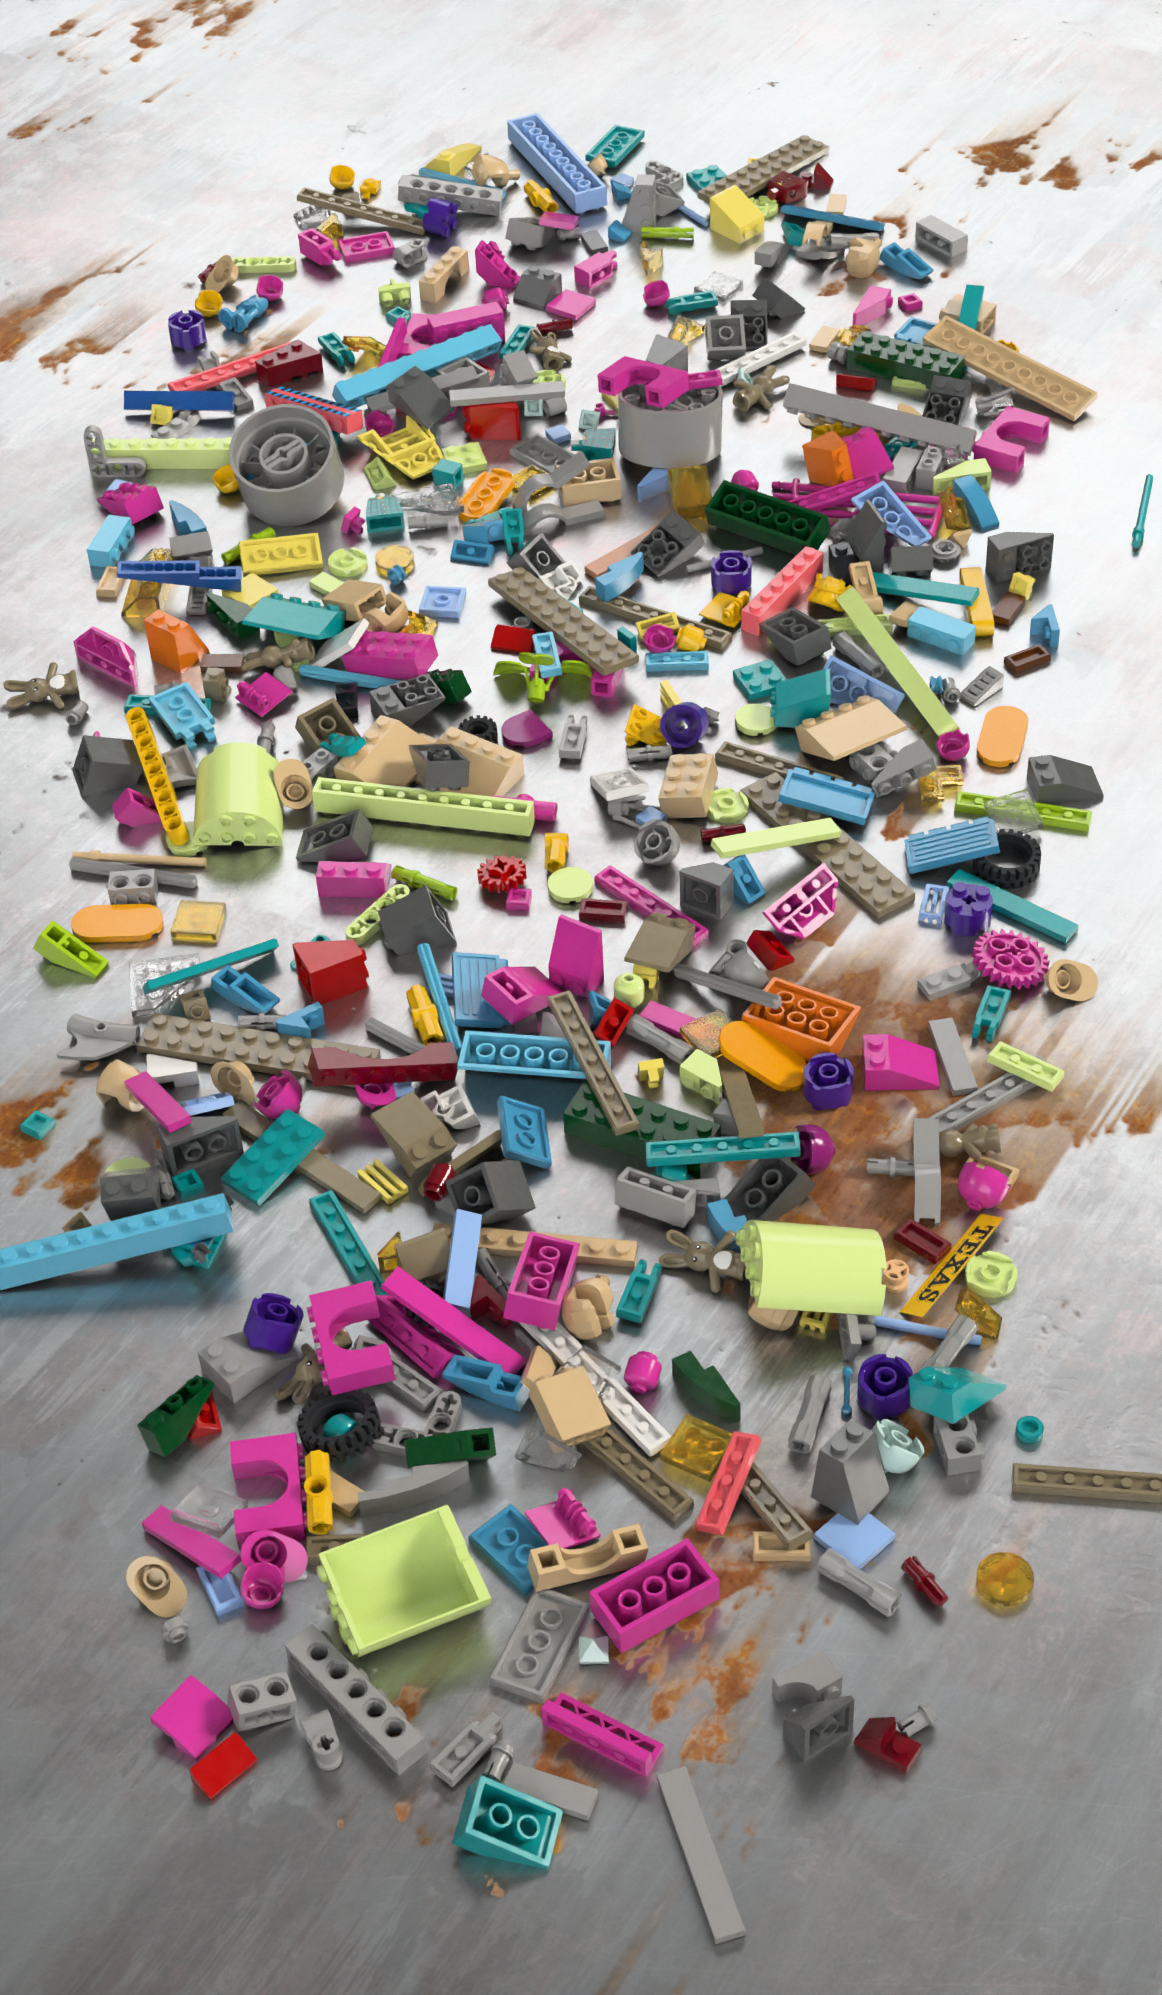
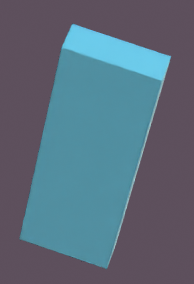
(545, 644)
(677, 661)

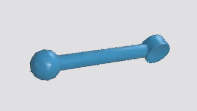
(846, 1409)

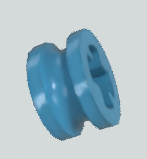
(396, 574)
(935, 684)

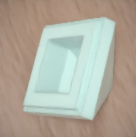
(743, 376)
(533, 408)
(588, 419)
(593, 1650)

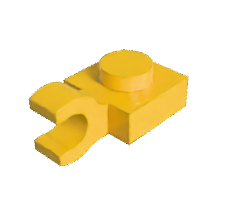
(368, 187)

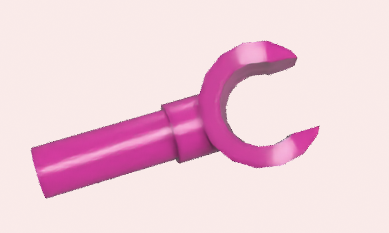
(600, 407)

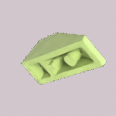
(977, 468)

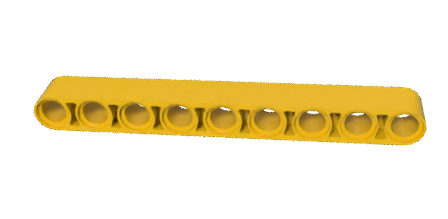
(157, 776)

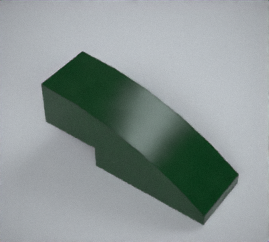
(706, 1386)

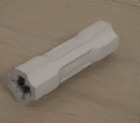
(842, 241)
(850, 648)
(647, 1032)
(956, 1338)
(804, 1429)
(877, 1593)

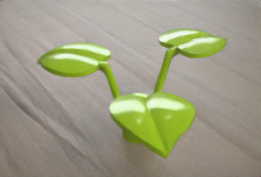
(537, 687)

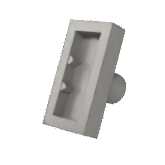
(852, 1333)

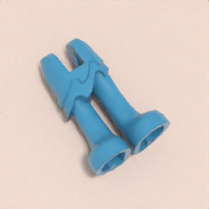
(244, 313)

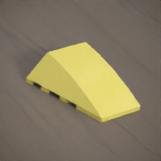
(408, 449)

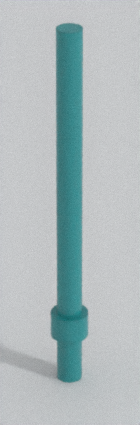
(1139, 531)

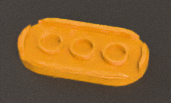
(486, 494)
(1002, 736)
(117, 923)
(762, 1056)

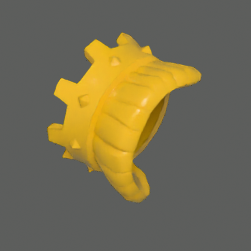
(826, 592)

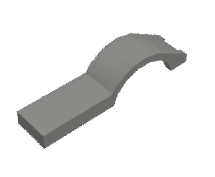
(242, 398)
(555, 479)
(570, 514)
(926, 1169)

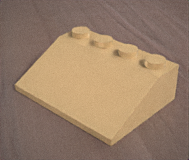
(848, 728)
(384, 757)
(491, 768)

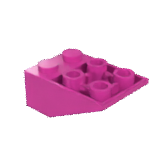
(132, 501)
(518, 991)

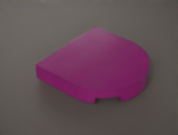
(525, 730)

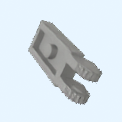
(177, 426)
(573, 738)

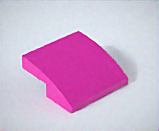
(193, 1717)

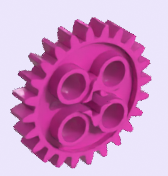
(1010, 959)

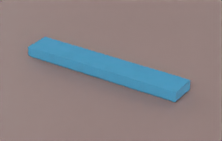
(832, 217)

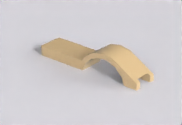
(816, 231)

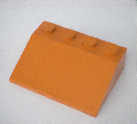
(806, 1020)

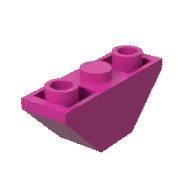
(493, 267)

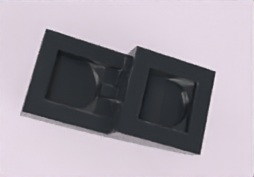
(347, 698)

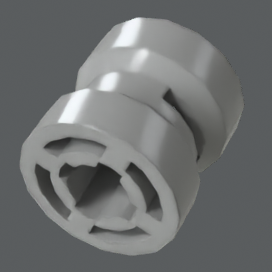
(838, 352)

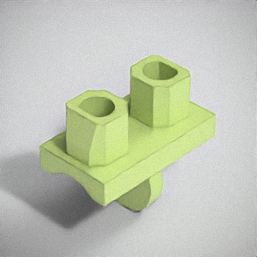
(394, 291)

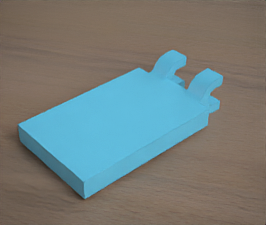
(184, 714)

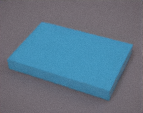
(524, 1132)
(507, 1545)

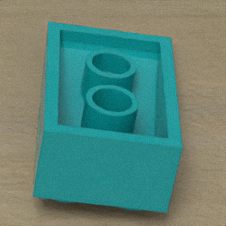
(951, 1391)
(507, 1824)

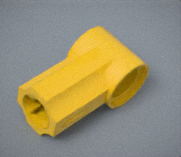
(556, 848)

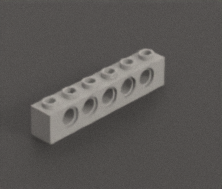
(468, 197)
(397, 1751)

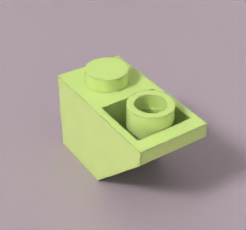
(702, 1075)

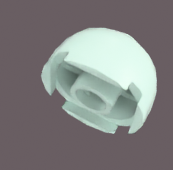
(896, 1449)

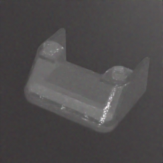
(546, 1451)

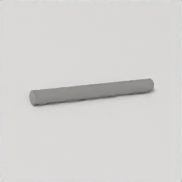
(707, 563)

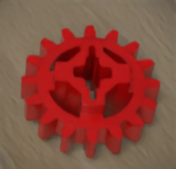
(501, 873)

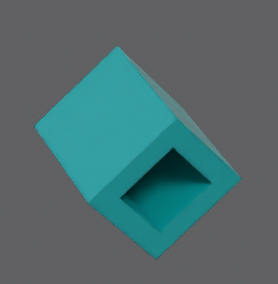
(447, 472)

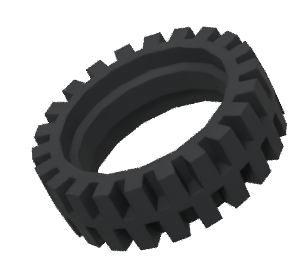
(1016, 875)
(346, 1443)

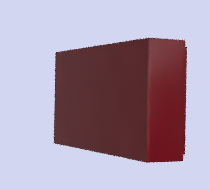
(603, 910)
(922, 1241)

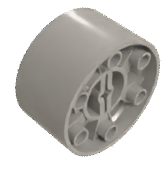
(672, 436)
(288, 480)

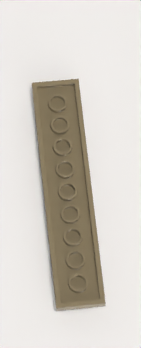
(758, 173)
(567, 622)
(848, 861)
(221, 1042)

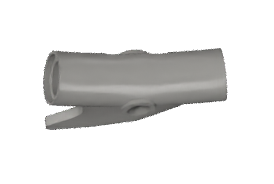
(98, 1038)

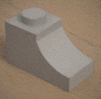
(810, 1679)

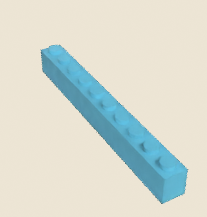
(473, 344)
(115, 1241)

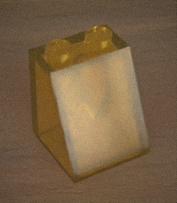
(688, 491)

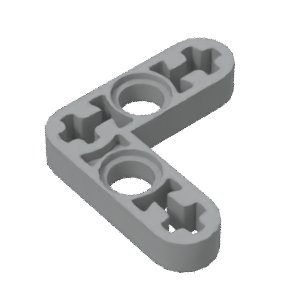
(664, 174)
(102, 459)
(438, 1415)

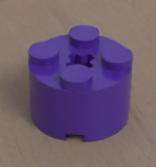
(440, 217)
(187, 329)
(731, 572)
(675, 732)
(968, 909)
(828, 1081)
(273, 1323)
(884, 1386)

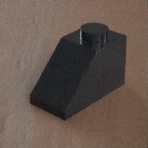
(839, 559)

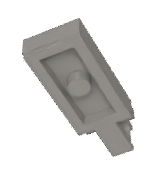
(949, 980)
(466, 1749)

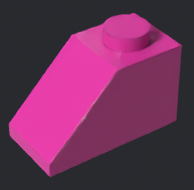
(135, 809)

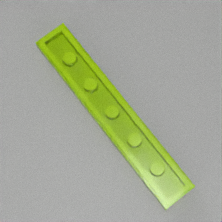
(1049, 814)

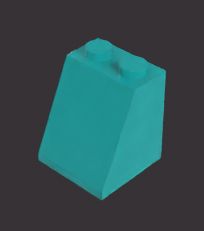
(800, 698)

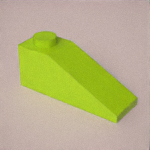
(68, 951)

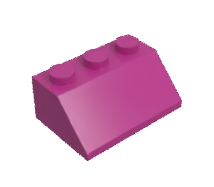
(352, 879)

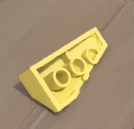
(453, 159)

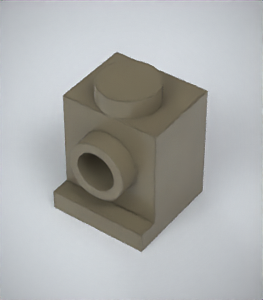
(216, 685)

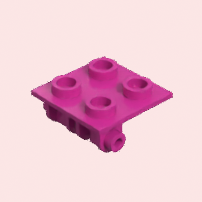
(262, 694)
(563, 1521)

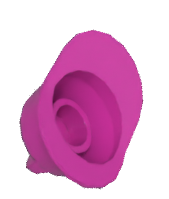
(375, 1094)
(276, 1549)

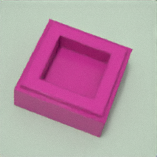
(910, 302)
(519, 899)

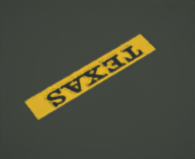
(951, 1265)

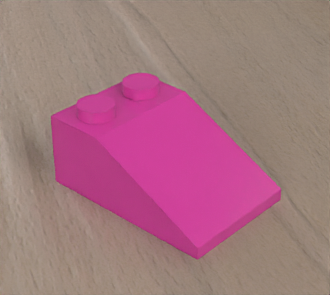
(867, 453)
(576, 957)
(897, 1064)

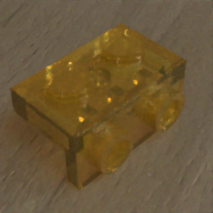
(954, 511)

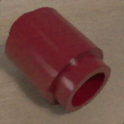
(435, 1185)

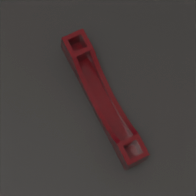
(336, 1067)

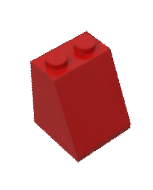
(492, 421)
(330, 969)

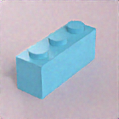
(110, 541)
(941, 630)

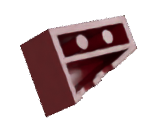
(288, 362)

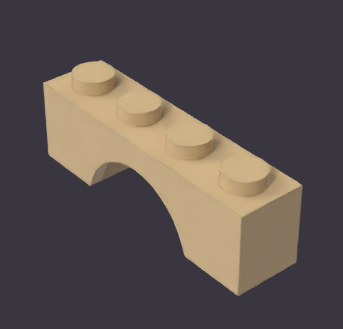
(433, 283)
(557, 1566)

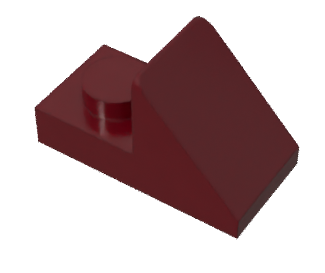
(819, 180)
(487, 1300)
(885, 1742)

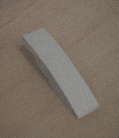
(424, 1485)

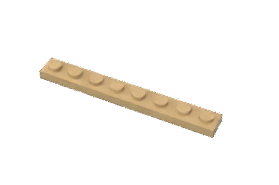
(591, 1249)

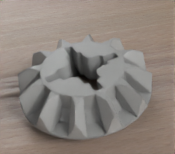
(939, 548)

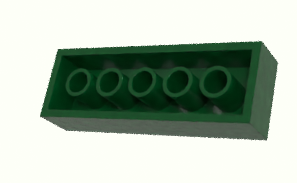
(905, 360)
(766, 518)
(657, 1123)

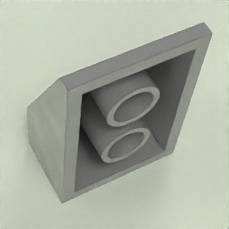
(529, 232)
(238, 1367)

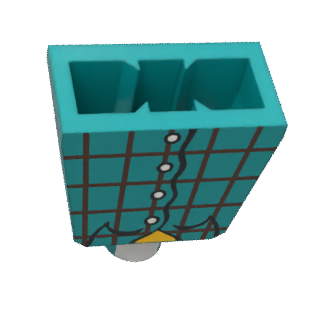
(596, 443)
(384, 514)

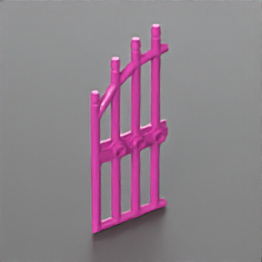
(933, 524)

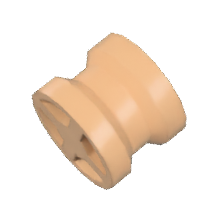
(900, 1272)

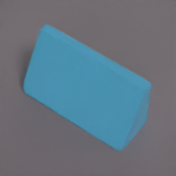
(472, 551)

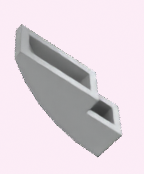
(771, 253)

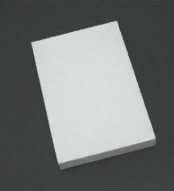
(340, 644)
(619, 784)

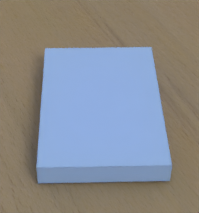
(208, 1103)

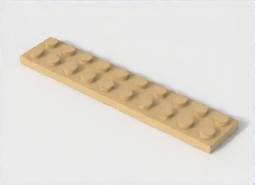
(1011, 368)

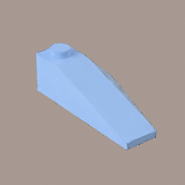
(897, 516)
(850, 683)

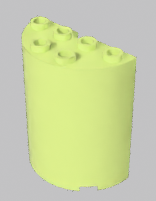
(237, 797)
(813, 1267)
(401, 1581)

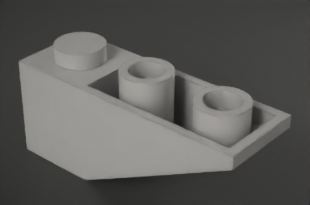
(907, 765)

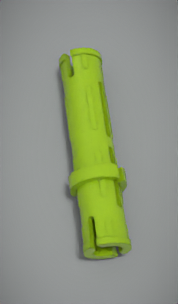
(667, 232)
(234, 553)
(416, 879)

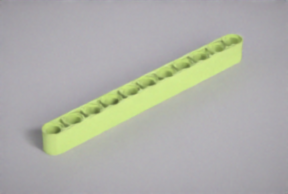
(897, 662)

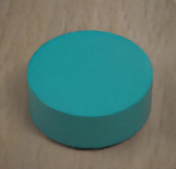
(1029, 1429)

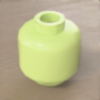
(629, 989)

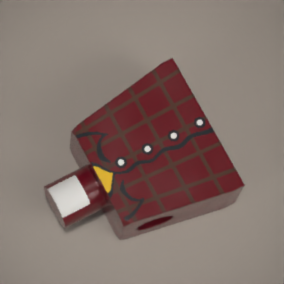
(787, 188)

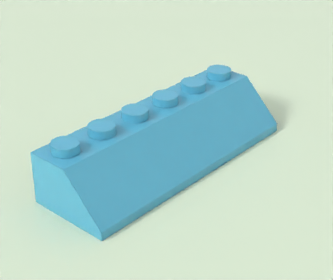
(522, 1054)

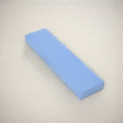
(462, 1259)

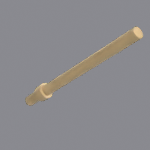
(141, 859)

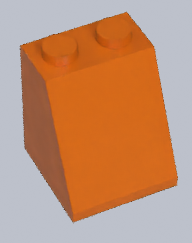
(827, 460)
(173, 642)

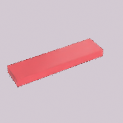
(728, 1483)

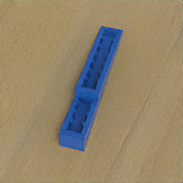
(181, 400)
(182, 573)

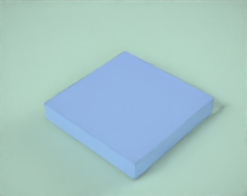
(442, 601)
(855, 1542)

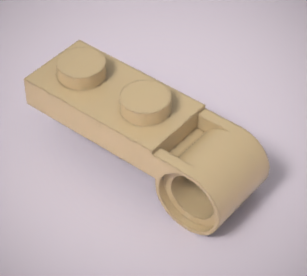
(864, 584)

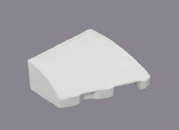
(563, 579)
(168, 1069)
(452, 1108)

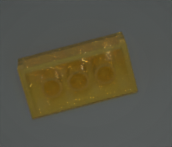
(145, 596)

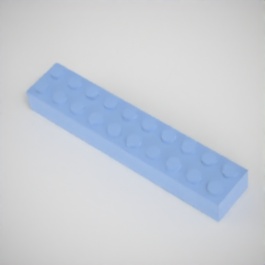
(557, 163)

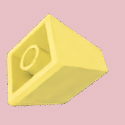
(735, 215)

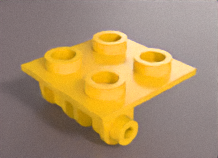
(726, 608)
(643, 726)

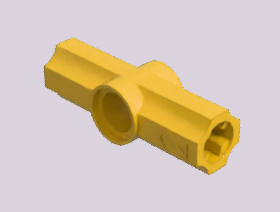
(540, 196)
(424, 1015)
(318, 1504)

